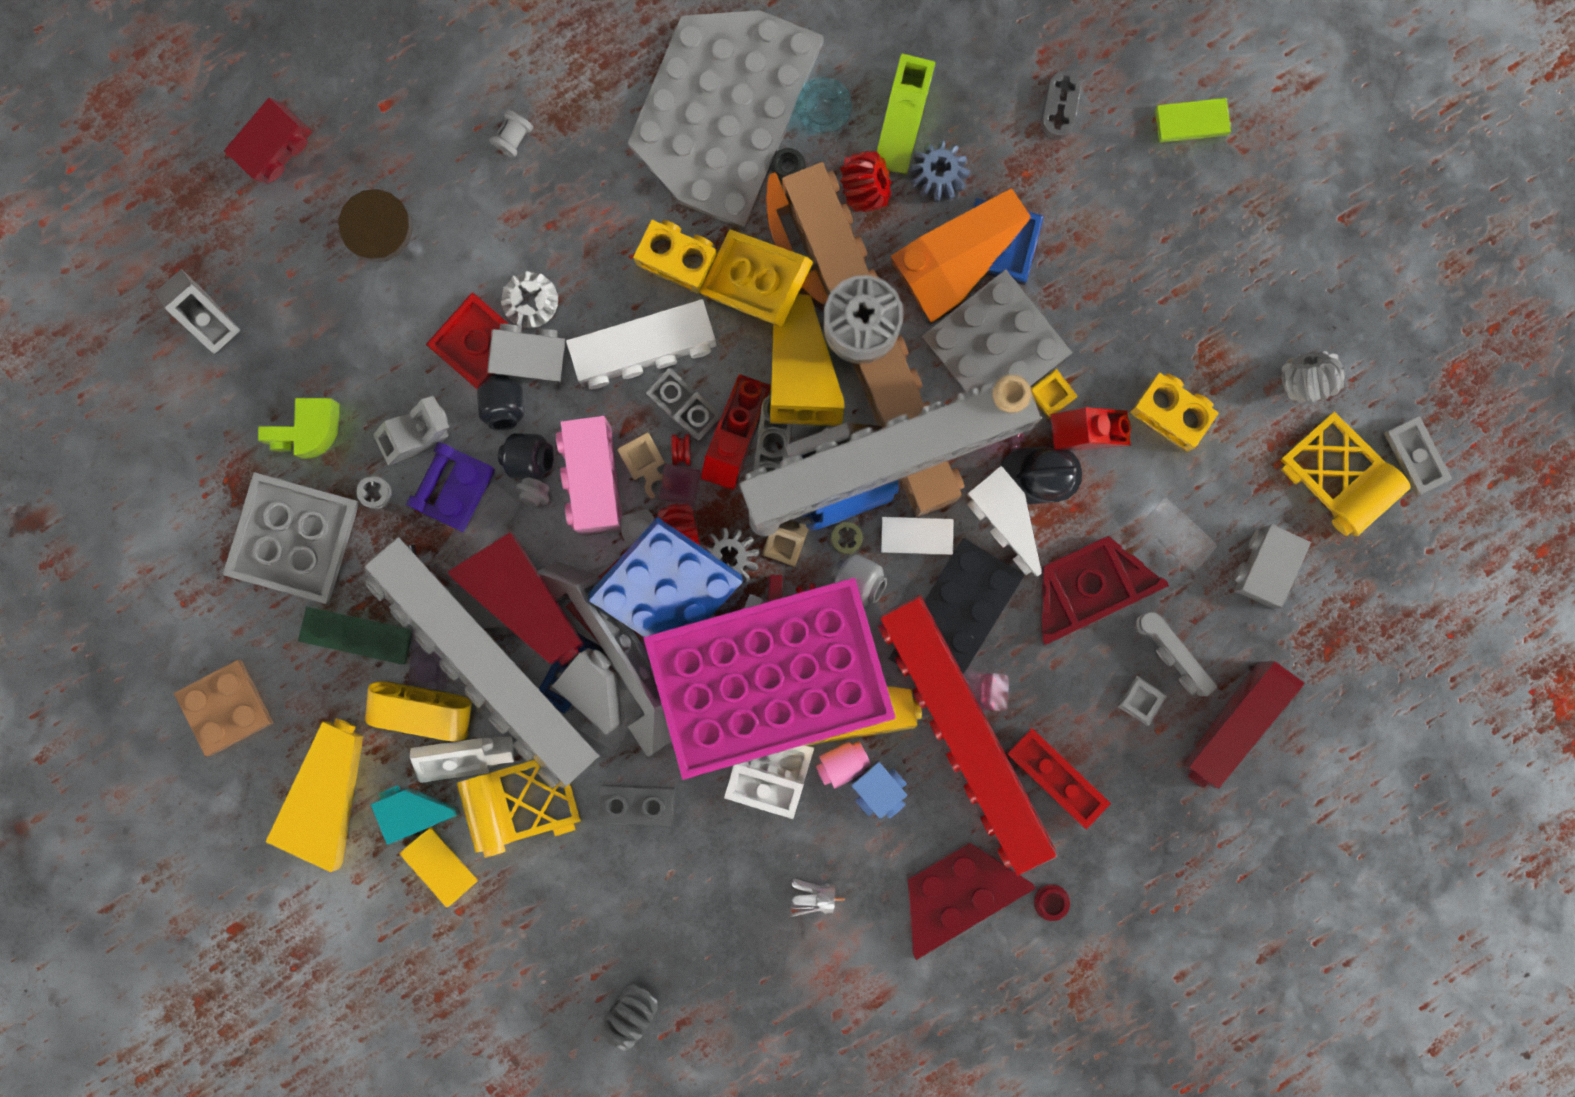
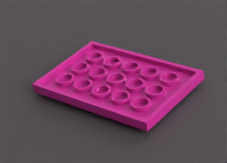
(769, 678)

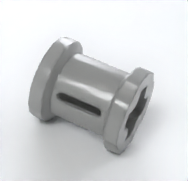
(510, 133)

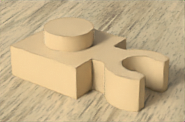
(643, 460)

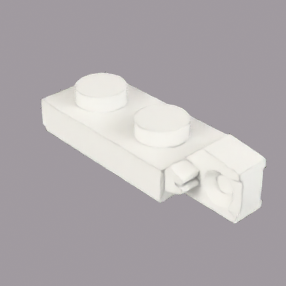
(460, 758)

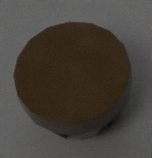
(375, 225)

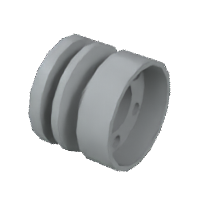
(851, 338)

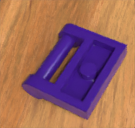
(460, 492)

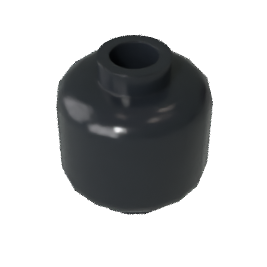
(500, 402)
(526, 456)

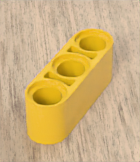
(418, 711)

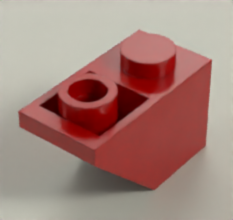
(1090, 429)

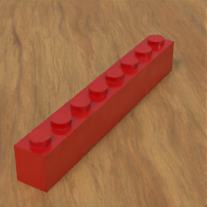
(967, 734)

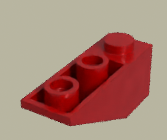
(735, 432)

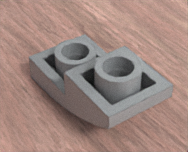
(683, 404)

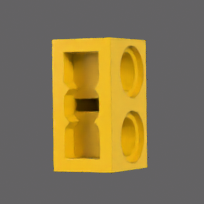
(670, 264)
(1170, 420)

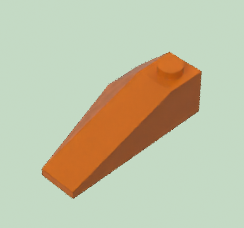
(953, 257)

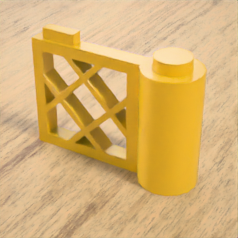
(1366, 496)
(490, 816)

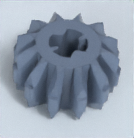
(952, 168)

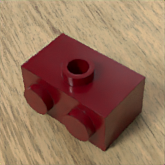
(268, 141)

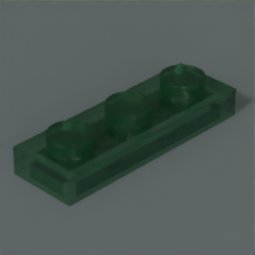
(355, 635)

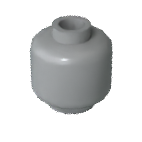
(867, 576)

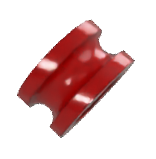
(681, 449)

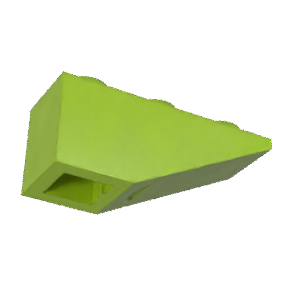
(905, 112)

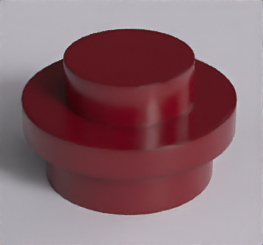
(1051, 902)

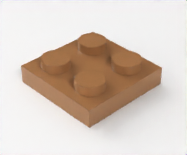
(223, 708)

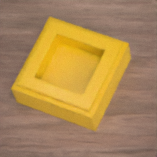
(1052, 393)

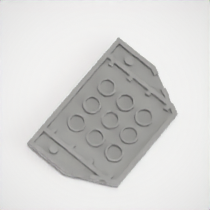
(723, 108)

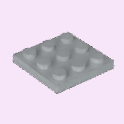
(996, 336)
(291, 538)

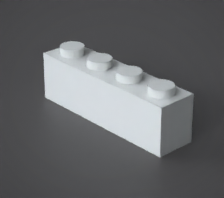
(642, 344)

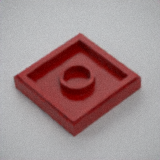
(466, 339)

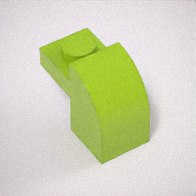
(313, 429)

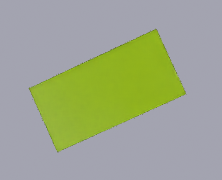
(1193, 120)

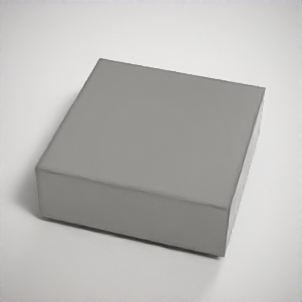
(1142, 700)

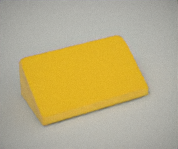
(438, 867)

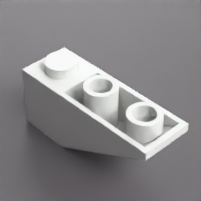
(1007, 510)

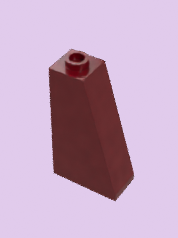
(516, 594)
(1241, 723)

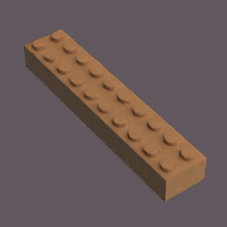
(887, 382)

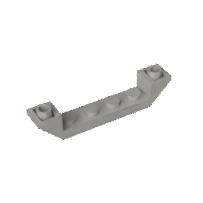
(622, 649)

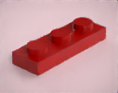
(1058, 778)

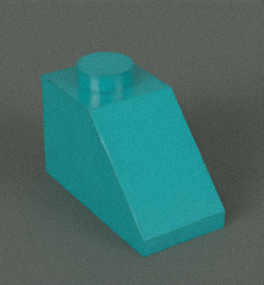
(409, 812)

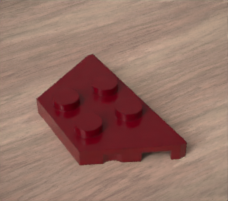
(1092, 586)
(958, 895)

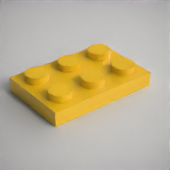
(756, 277)

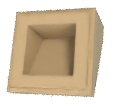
(786, 543)

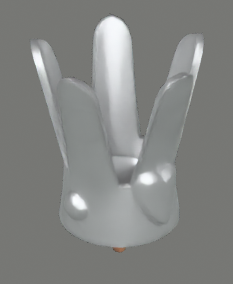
(821, 900)

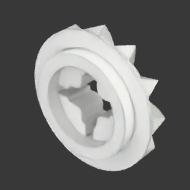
(545, 301)

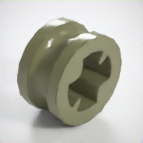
(835, 537)

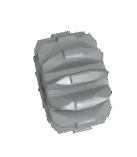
(1313, 376)
(734, 544)

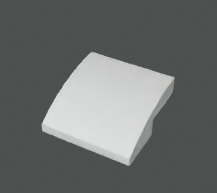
(771, 781)

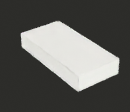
(917, 536)

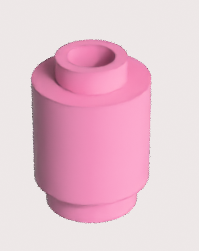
(843, 764)

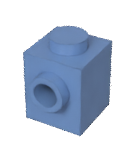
(880, 791)

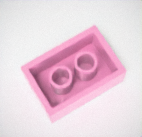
(590, 475)

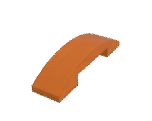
(779, 206)

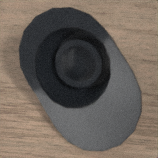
(1044, 473)

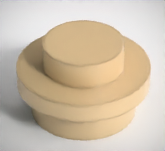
(1011, 393)

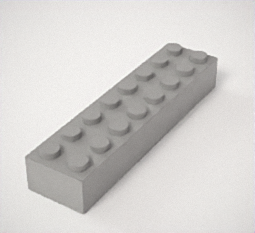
(881, 456)
(479, 663)

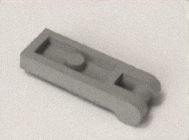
(1175, 653)

